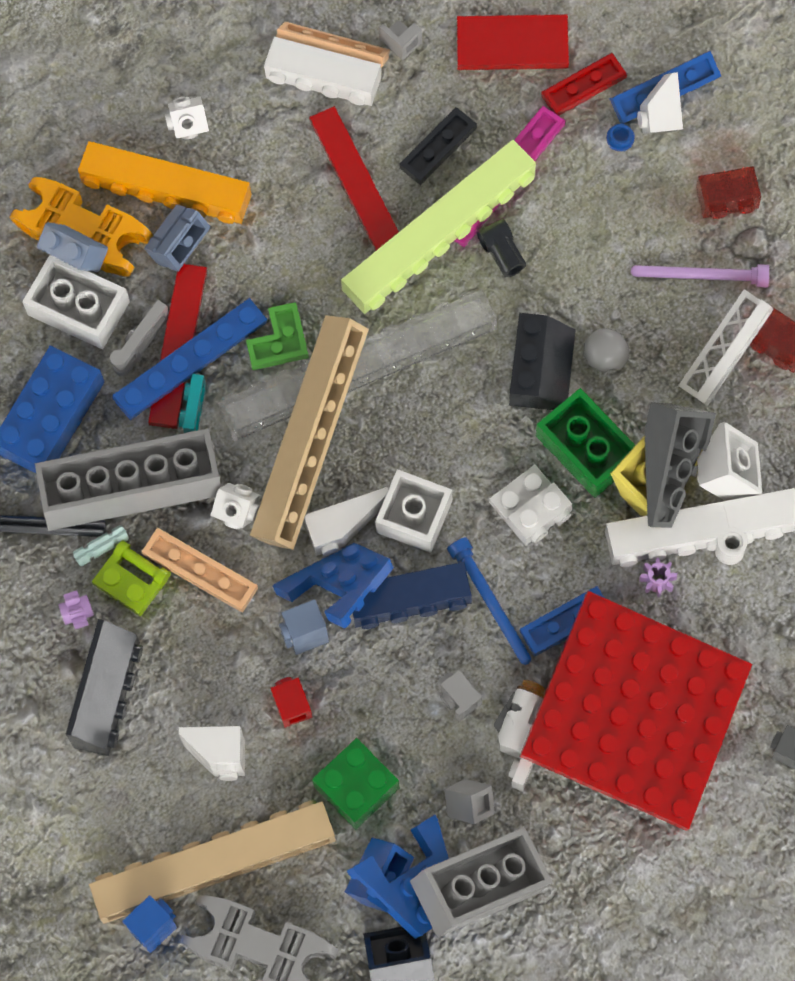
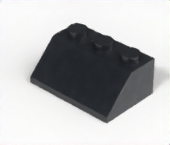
(541, 362)

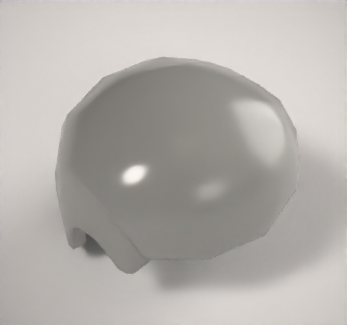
(606, 350)

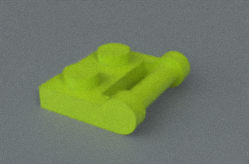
(125, 586)

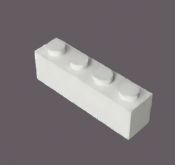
(322, 71)

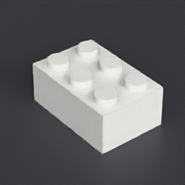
(76, 302)

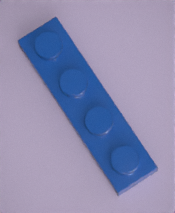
(690, 77)

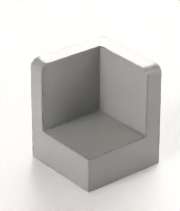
(401, 38)
(469, 801)

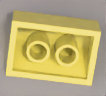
(631, 478)

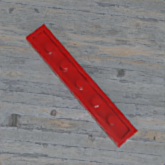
(354, 177)
(179, 330)

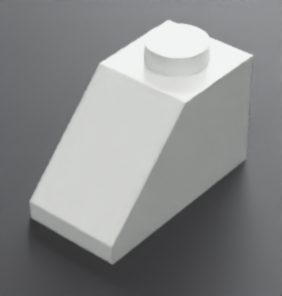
(662, 107)

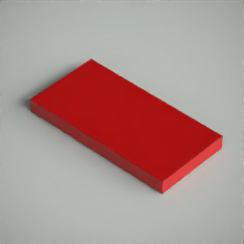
(512, 42)

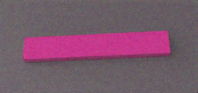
(533, 141)

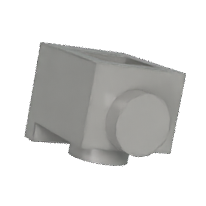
(459, 694)

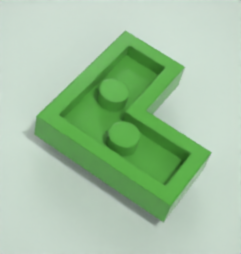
(284, 345)

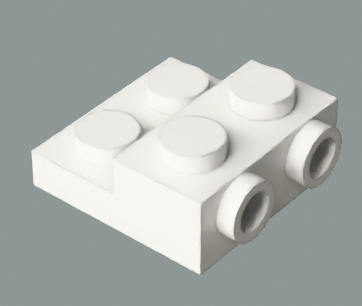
(531, 505)

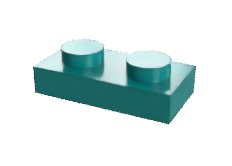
(194, 395)

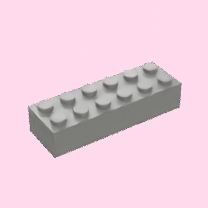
(128, 479)

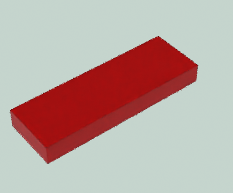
(584, 84)

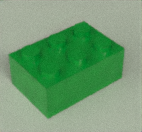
(584, 441)

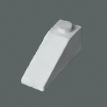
(339, 523)

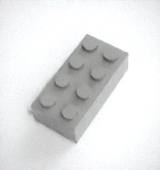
(480, 882)

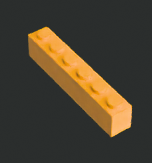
(164, 182)

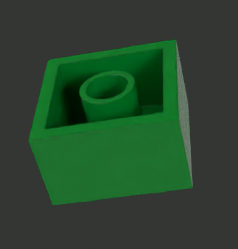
(356, 783)

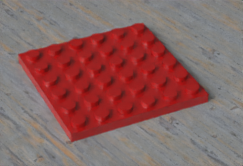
(636, 710)

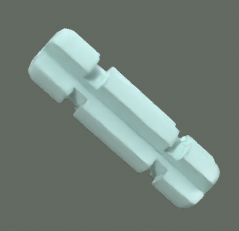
(100, 545)

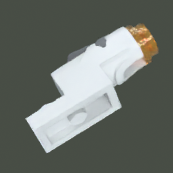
(514, 725)

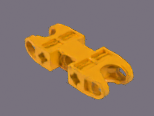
(63, 206)

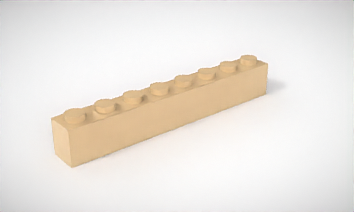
(309, 432)
(213, 861)

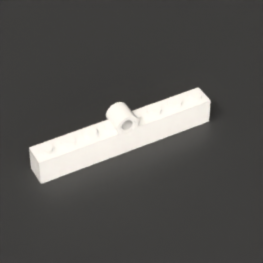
(704, 527)

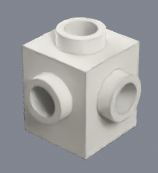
(186, 117)
(236, 505)

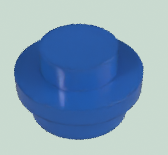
(620, 137)

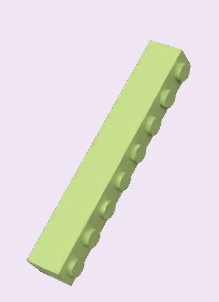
(438, 227)

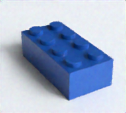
(49, 409)

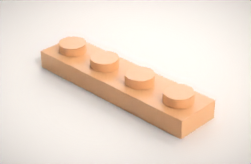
(333, 43)
(200, 570)

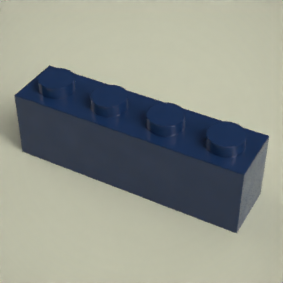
(415, 594)

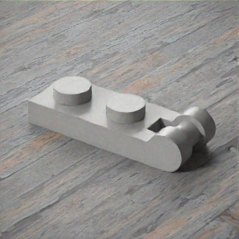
(139, 338)

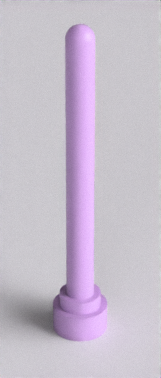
(757, 275)

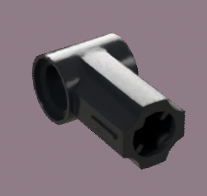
(498, 241)

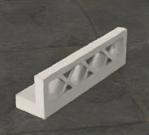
(733, 353)

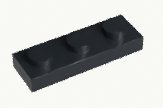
(438, 145)

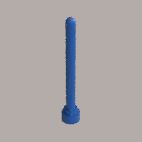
(461, 551)

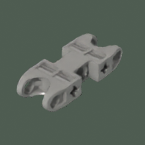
(236, 937)

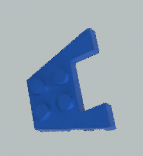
(345, 573)
(399, 893)

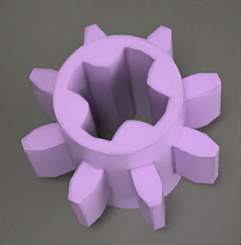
(655, 570)
(76, 609)

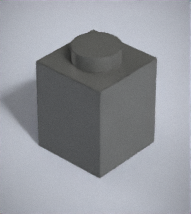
(784, 747)

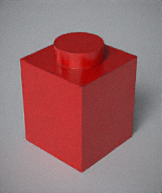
(291, 701)

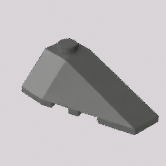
(671, 449)

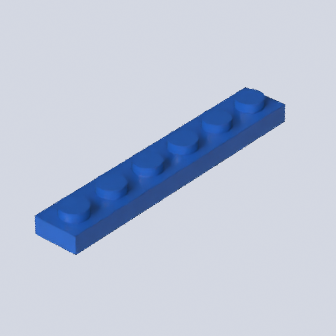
(189, 359)

